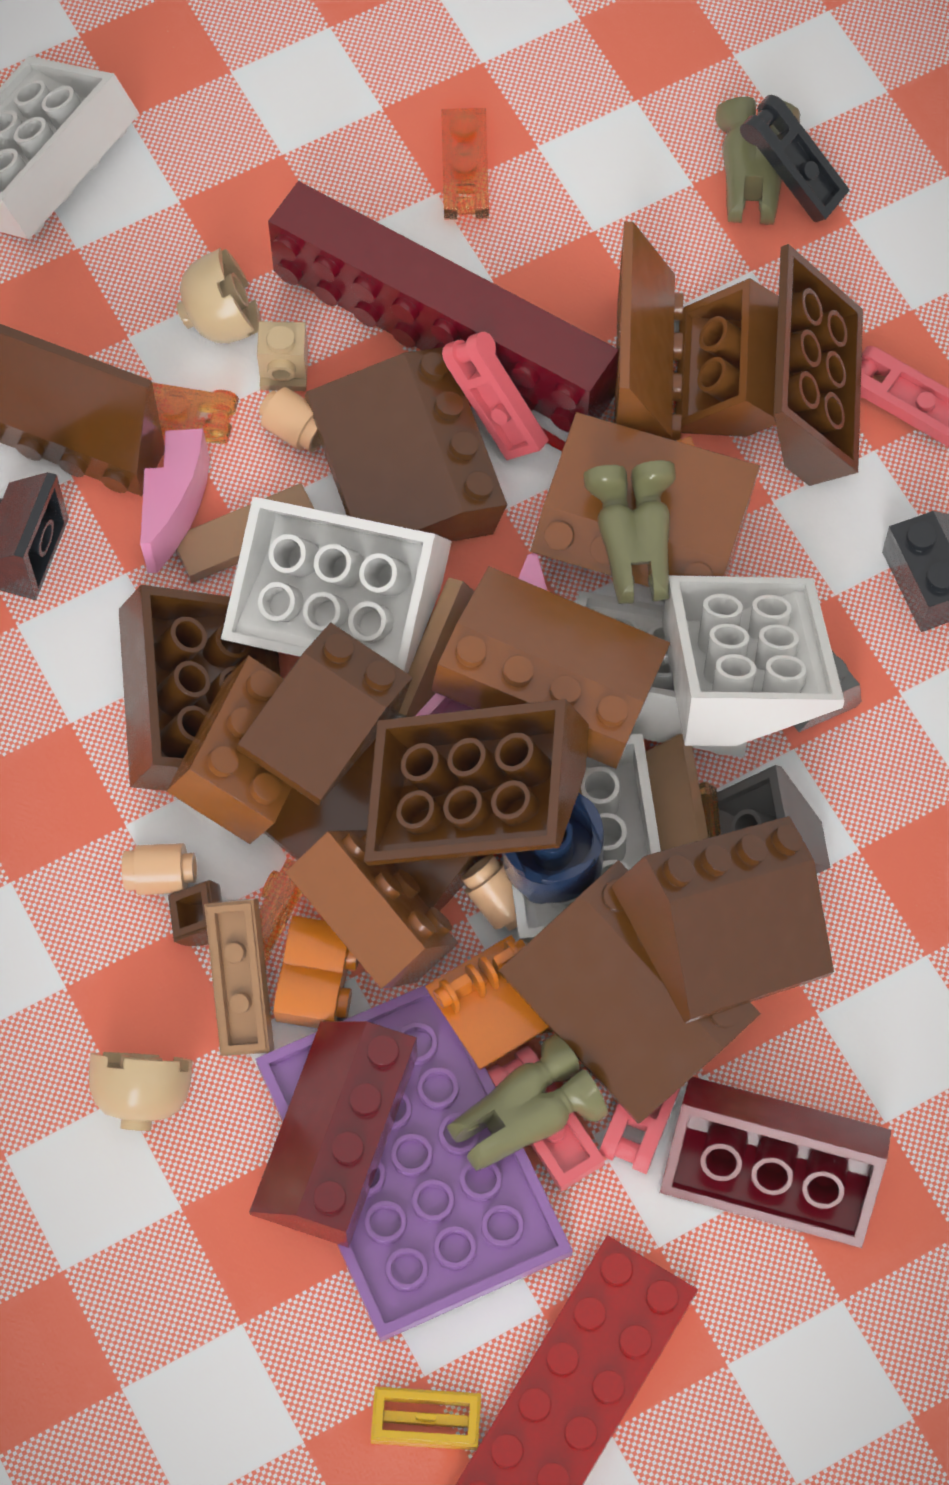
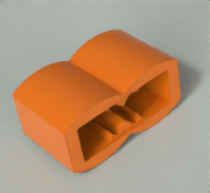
(313, 975)

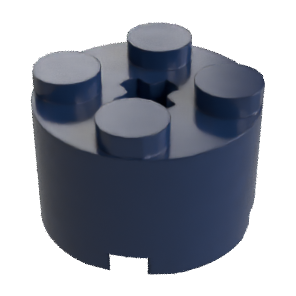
(565, 871)

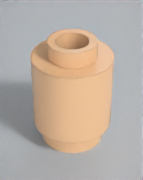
(290, 419)
(158, 869)
(491, 892)

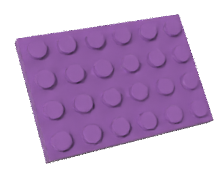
(431, 1222)

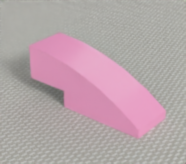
(173, 495)

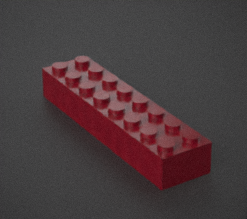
(436, 302)

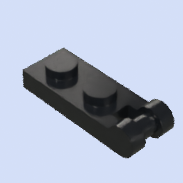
(795, 158)

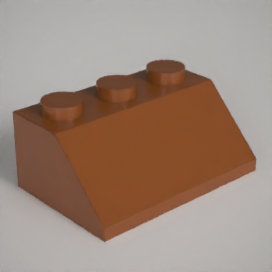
(729, 362)

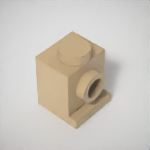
(282, 355)

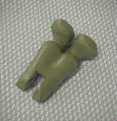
(746, 169)
(636, 534)
(521, 1110)

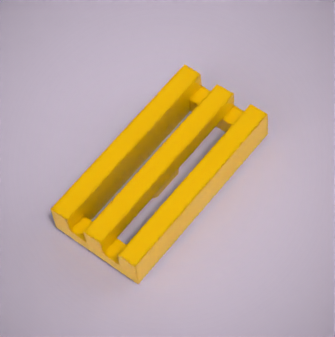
(425, 1439)

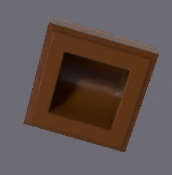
(188, 912)

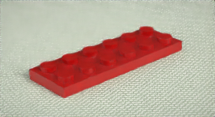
(583, 1373)

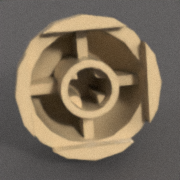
(217, 300)
(139, 1087)

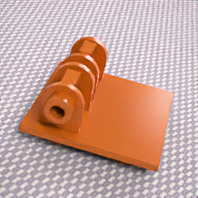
(484, 1006)

